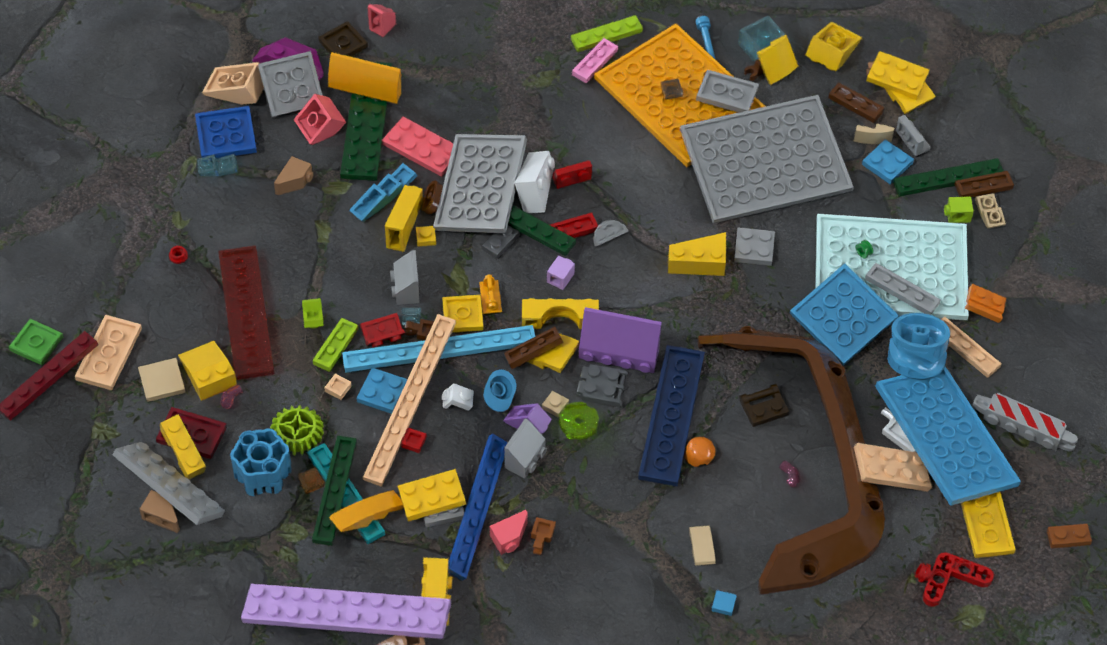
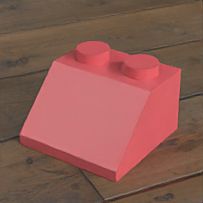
(319, 119)

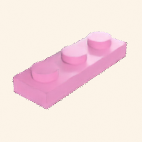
(595, 60)

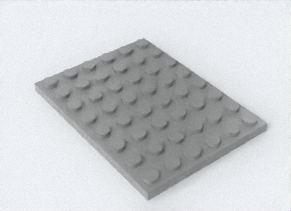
(766, 158)

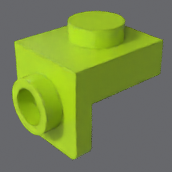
(312, 313)

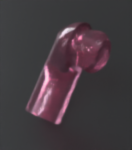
(228, 396)
(792, 472)

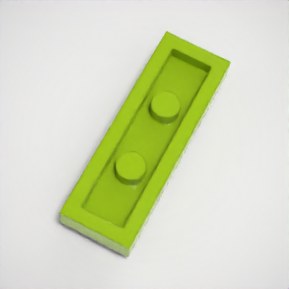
(335, 344)

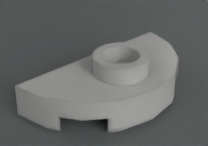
(608, 230)

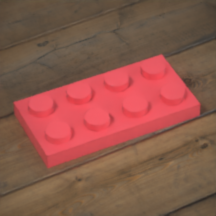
(419, 145)

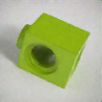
(959, 210)

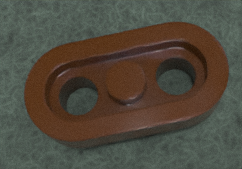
(431, 197)

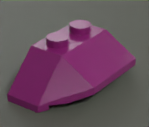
(284, 48)

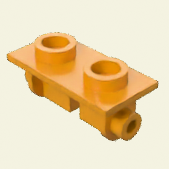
(490, 295)

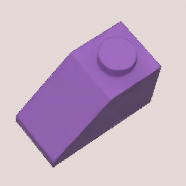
(532, 412)

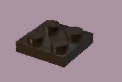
(343, 40)

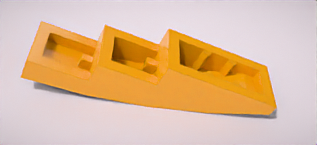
(364, 511)

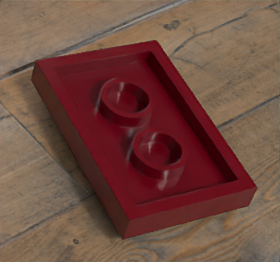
(204, 431)

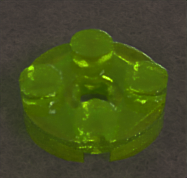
(578, 430)

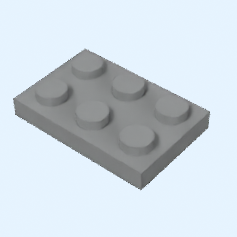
(727, 91)

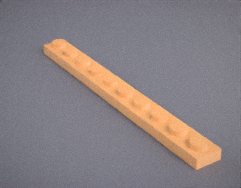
(409, 400)

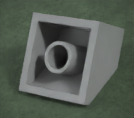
(406, 279)
(524, 449)

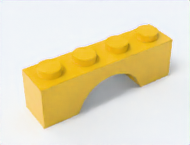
(538, 311)

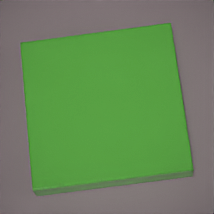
(36, 342)

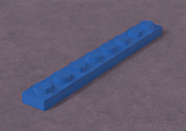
(477, 507)

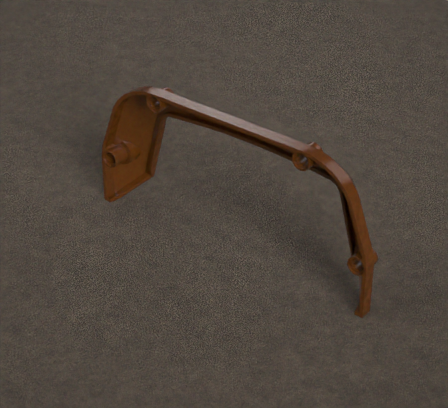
(855, 536)

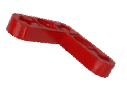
(952, 569)

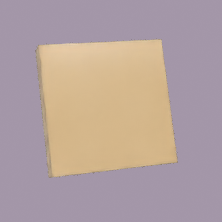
(161, 379)

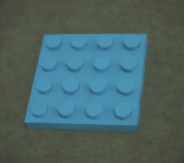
(844, 314)

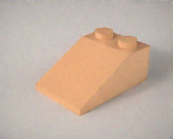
(235, 83)

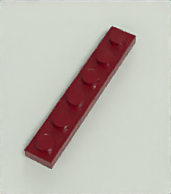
(47, 375)

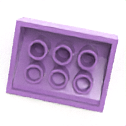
(620, 340)

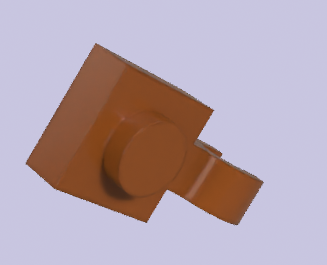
(542, 532)

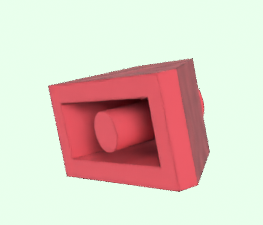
(381, 19)
(509, 532)

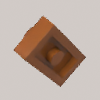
(1069, 536)

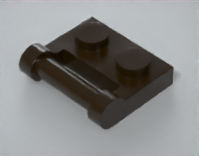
(767, 410)

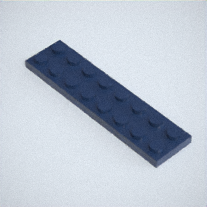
(671, 416)

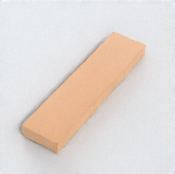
(971, 350)

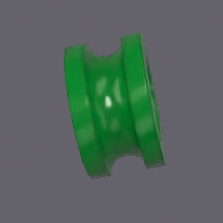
(864, 249)

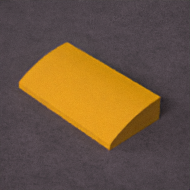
(364, 78)

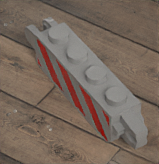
(1025, 421)

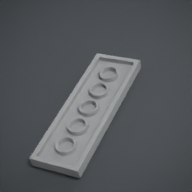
(169, 483)

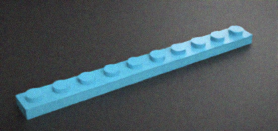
(456, 346)

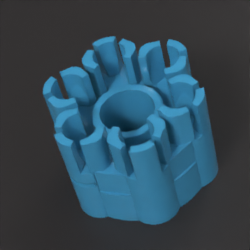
(264, 473)

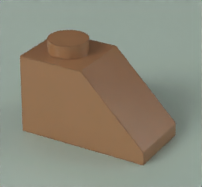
(293, 176)
(159, 512)

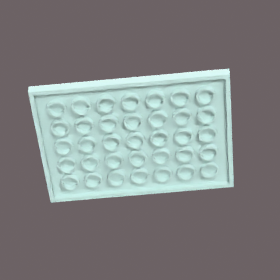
(919, 251)

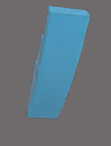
(383, 193)

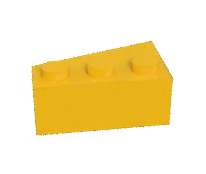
(699, 256)
(436, 579)

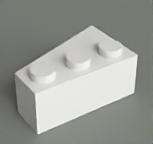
(534, 181)

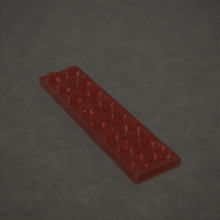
(246, 312)

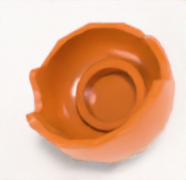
(699, 451)

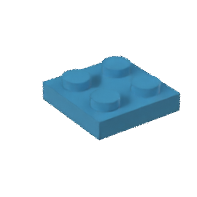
(887, 161)
(381, 390)

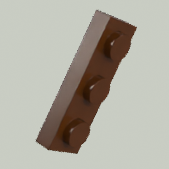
(856, 102)
(984, 184)
(533, 347)

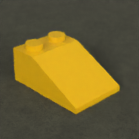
(832, 46)
(208, 370)

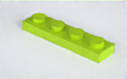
(612, 32)

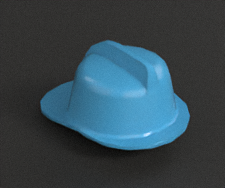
(499, 390)

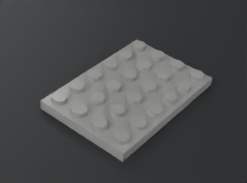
(480, 183)

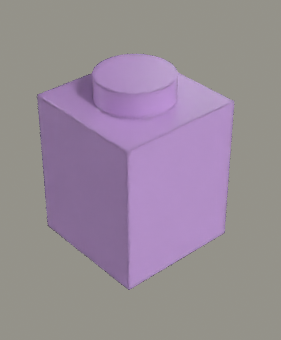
(560, 272)

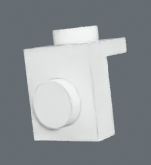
(458, 396)

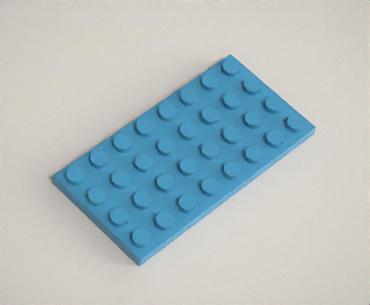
(948, 436)

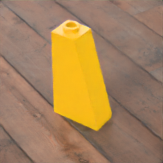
(403, 217)

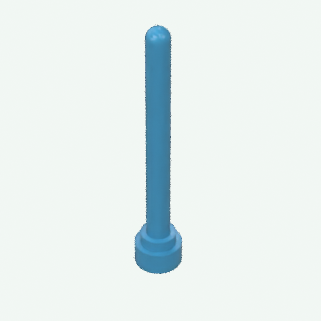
(703, 25)

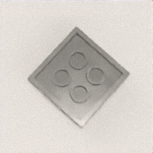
(289, 83)

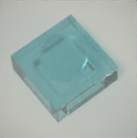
(411, 314)

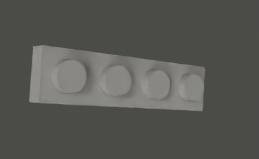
(902, 289)

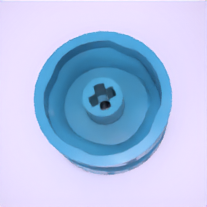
(918, 345)

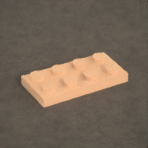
(107, 360)
(892, 467)

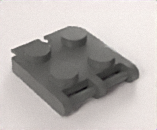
(600, 383)

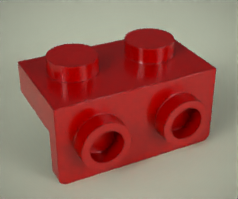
(572, 174)
(381, 330)

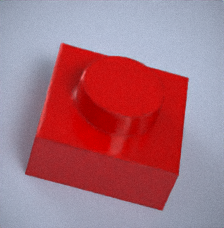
(413, 440)

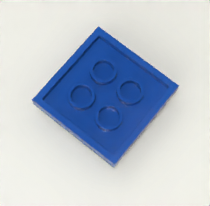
(226, 132)

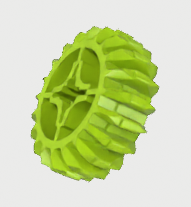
(306, 436)

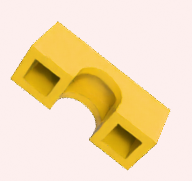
(183, 446)

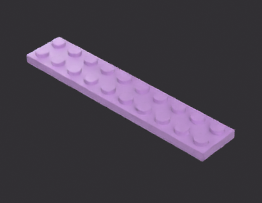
(346, 611)

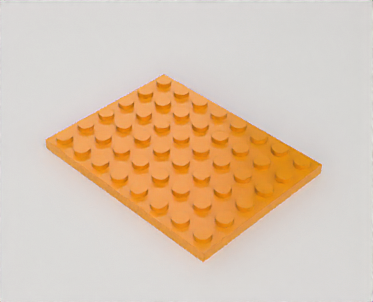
(637, 86)

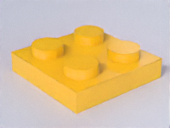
(466, 312)

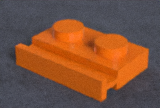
(985, 303)

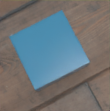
(724, 603)

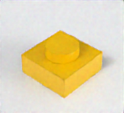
(425, 236)

